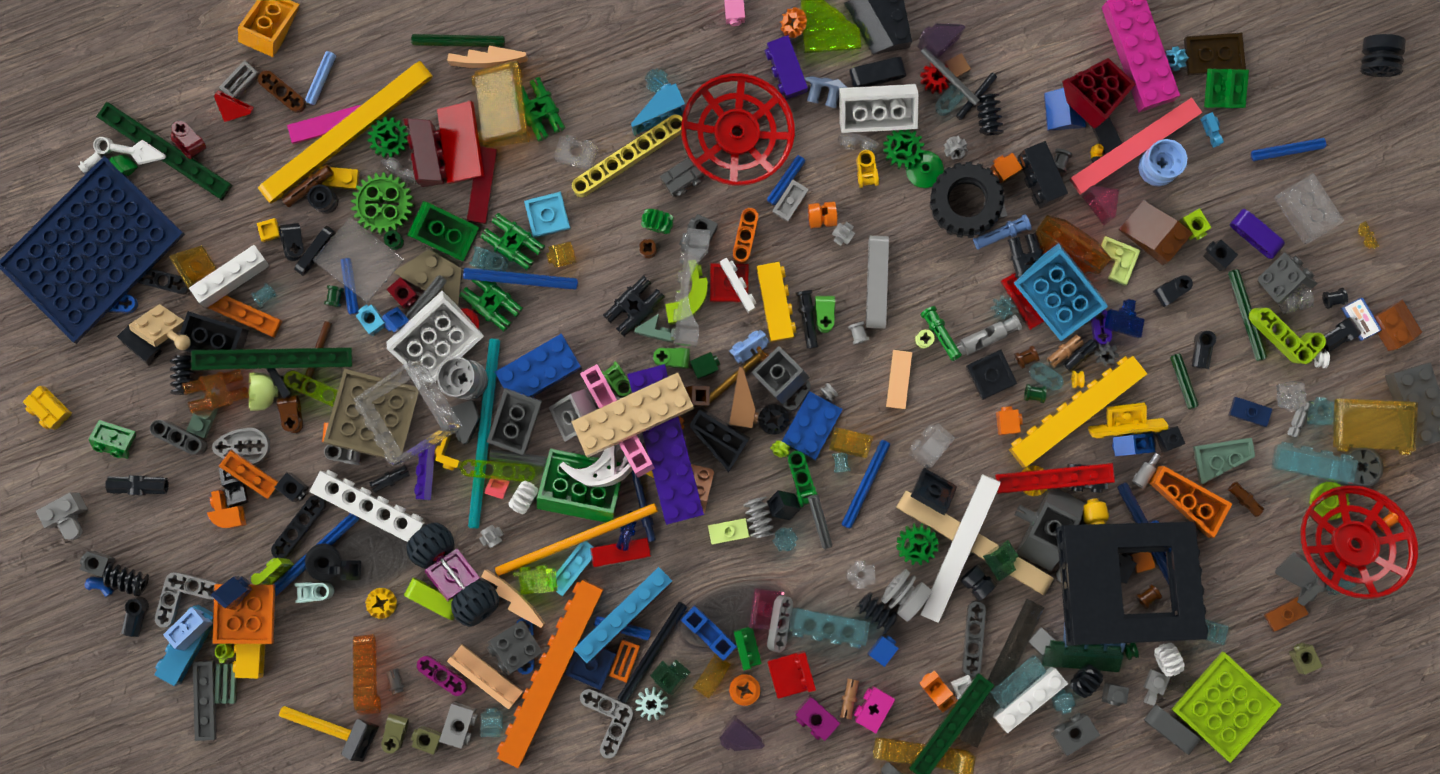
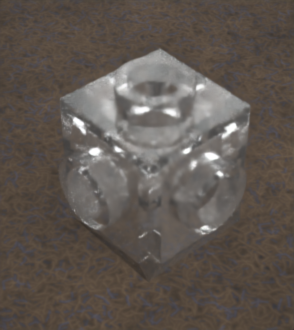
(1291, 395)
(868, 574)

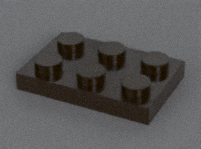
(1214, 52)

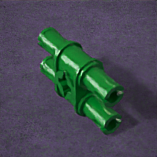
(548, 108)
(512, 251)
(490, 312)

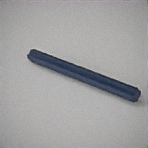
(1139, 517)

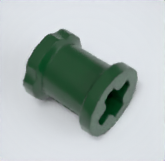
(395, 245)
(334, 296)
(1035, 393)

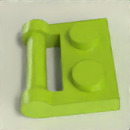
(275, 569)

